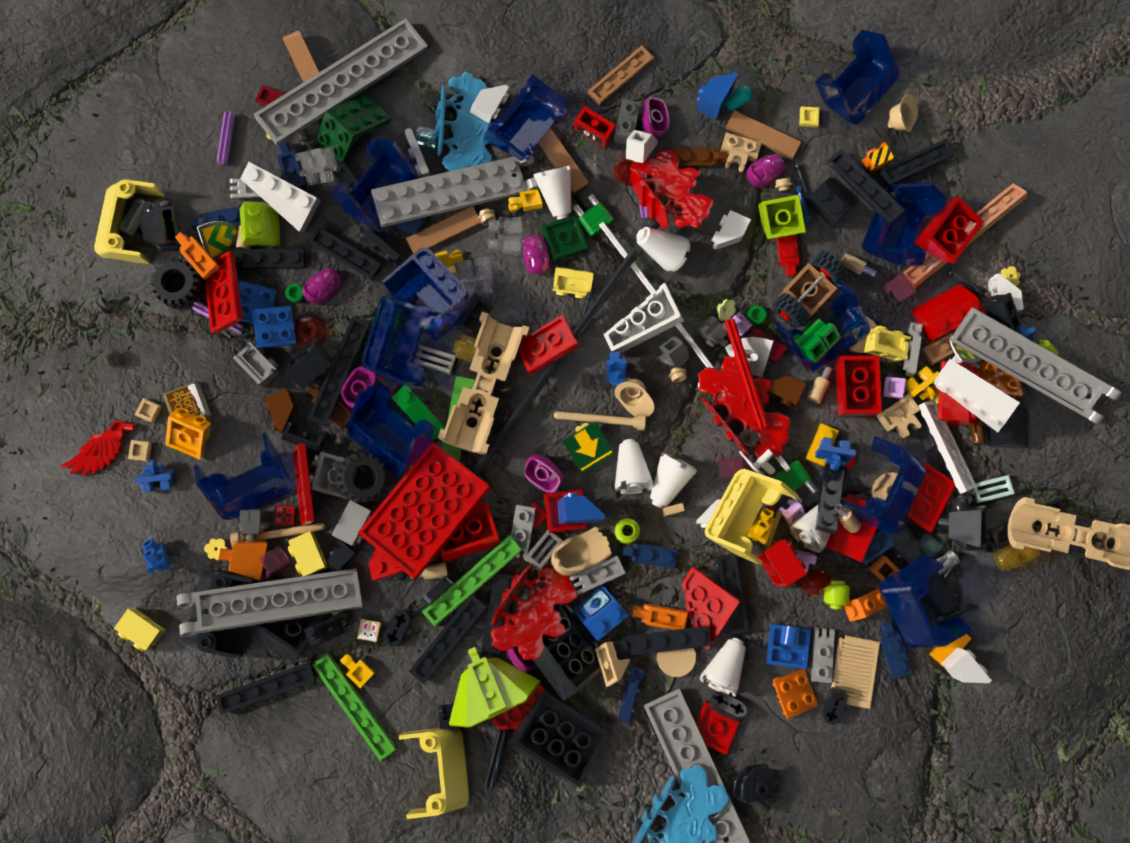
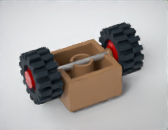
(809, 289)

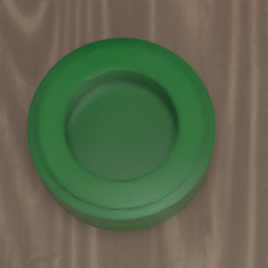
(294, 293)
(756, 315)

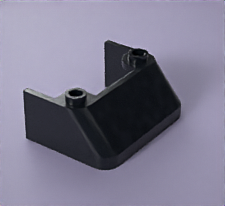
(208, 641)

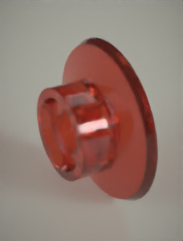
(622, 170)
(317, 330)
(814, 582)

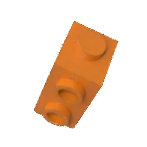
(865, 605)

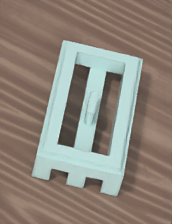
(976, 493)

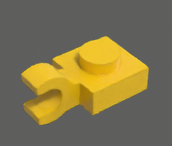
(528, 200)
(451, 259)
(359, 671)

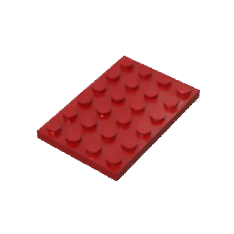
(424, 510)

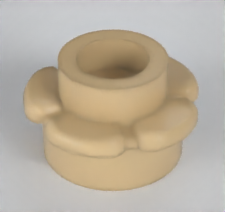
(783, 184)
(486, 215)
(678, 375)

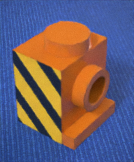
(878, 158)

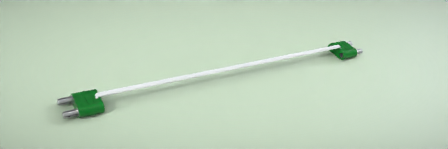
(599, 219)

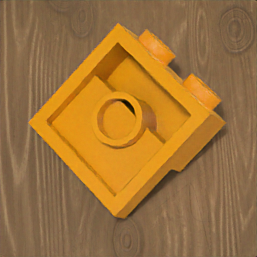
(187, 432)

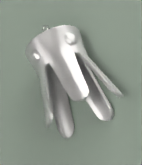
(950, 559)

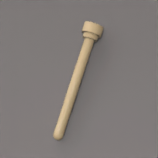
(637, 422)
(278, 533)

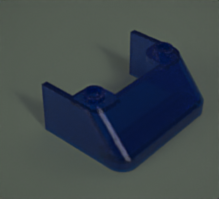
(849, 322)
(249, 488)
(892, 512)
(902, 598)

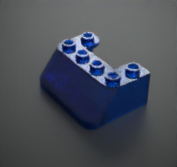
(863, 80)
(388, 168)
(897, 241)
(435, 285)
(394, 344)
(385, 432)

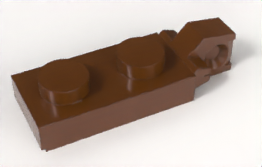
(700, 157)
(340, 414)

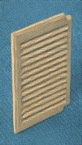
(856, 669)

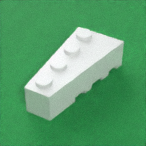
(284, 197)
(645, 321)
(976, 395)

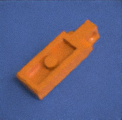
(197, 256)
(661, 616)

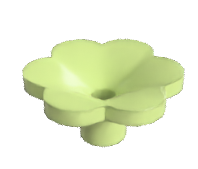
(726, 309)

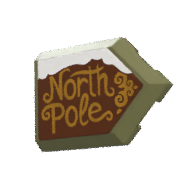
(188, 397)

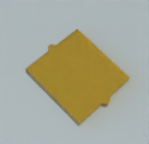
(773, 528)

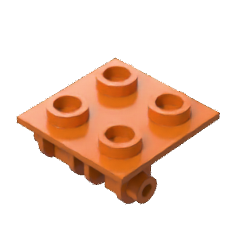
(1001, 379)
(795, 693)

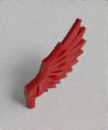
(99, 449)

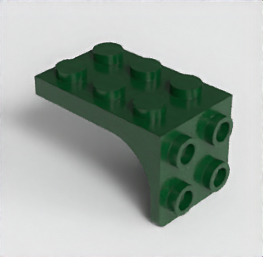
(349, 122)

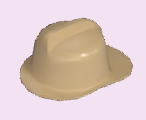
(904, 114)
(634, 397)

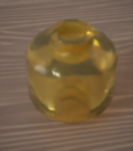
(465, 348)

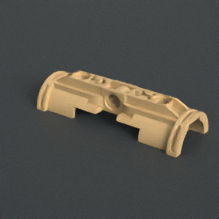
(490, 336)
(1027, 513)

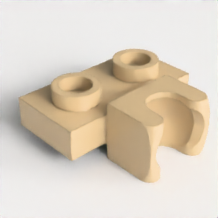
(740, 150)
(900, 416)

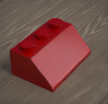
(950, 231)
(945, 312)
(950, 410)
(474, 535)

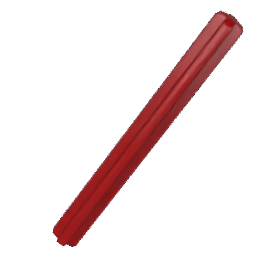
(746, 374)

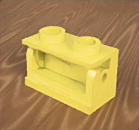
(573, 282)
(887, 344)
(307, 554)
(139, 629)

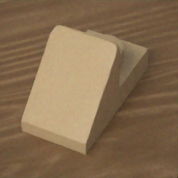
(611, 667)

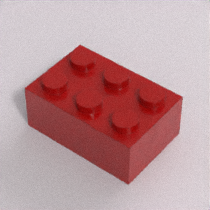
(858, 386)
(782, 563)

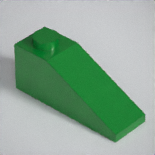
(416, 409)

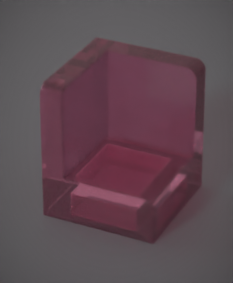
(900, 287)
(729, 466)
(274, 561)

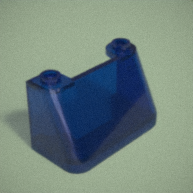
(527, 119)

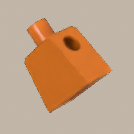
(245, 557)

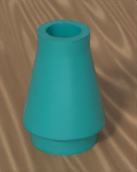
(739, 98)

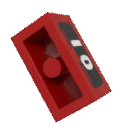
(594, 127)

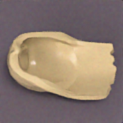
(581, 552)

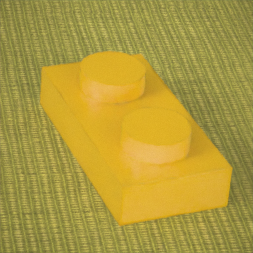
(822, 431)

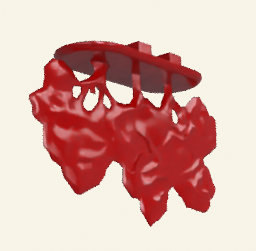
(674, 185)
(735, 398)
(533, 616)

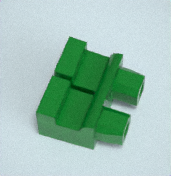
(817, 339)

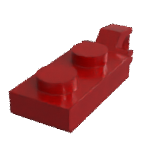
(788, 254)

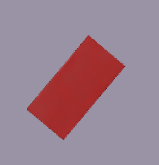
(223, 294)
(303, 484)

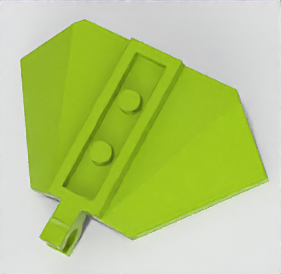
(488, 690)

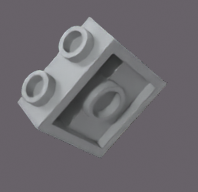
(324, 474)

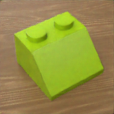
(782, 217)
(259, 224)

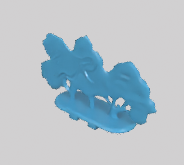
(467, 128)
(689, 817)

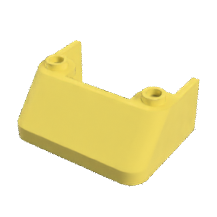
(108, 241)
(739, 509)
(452, 770)

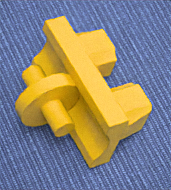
(928, 377)
(761, 526)

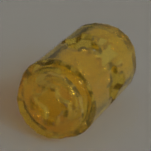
(1007, 557)

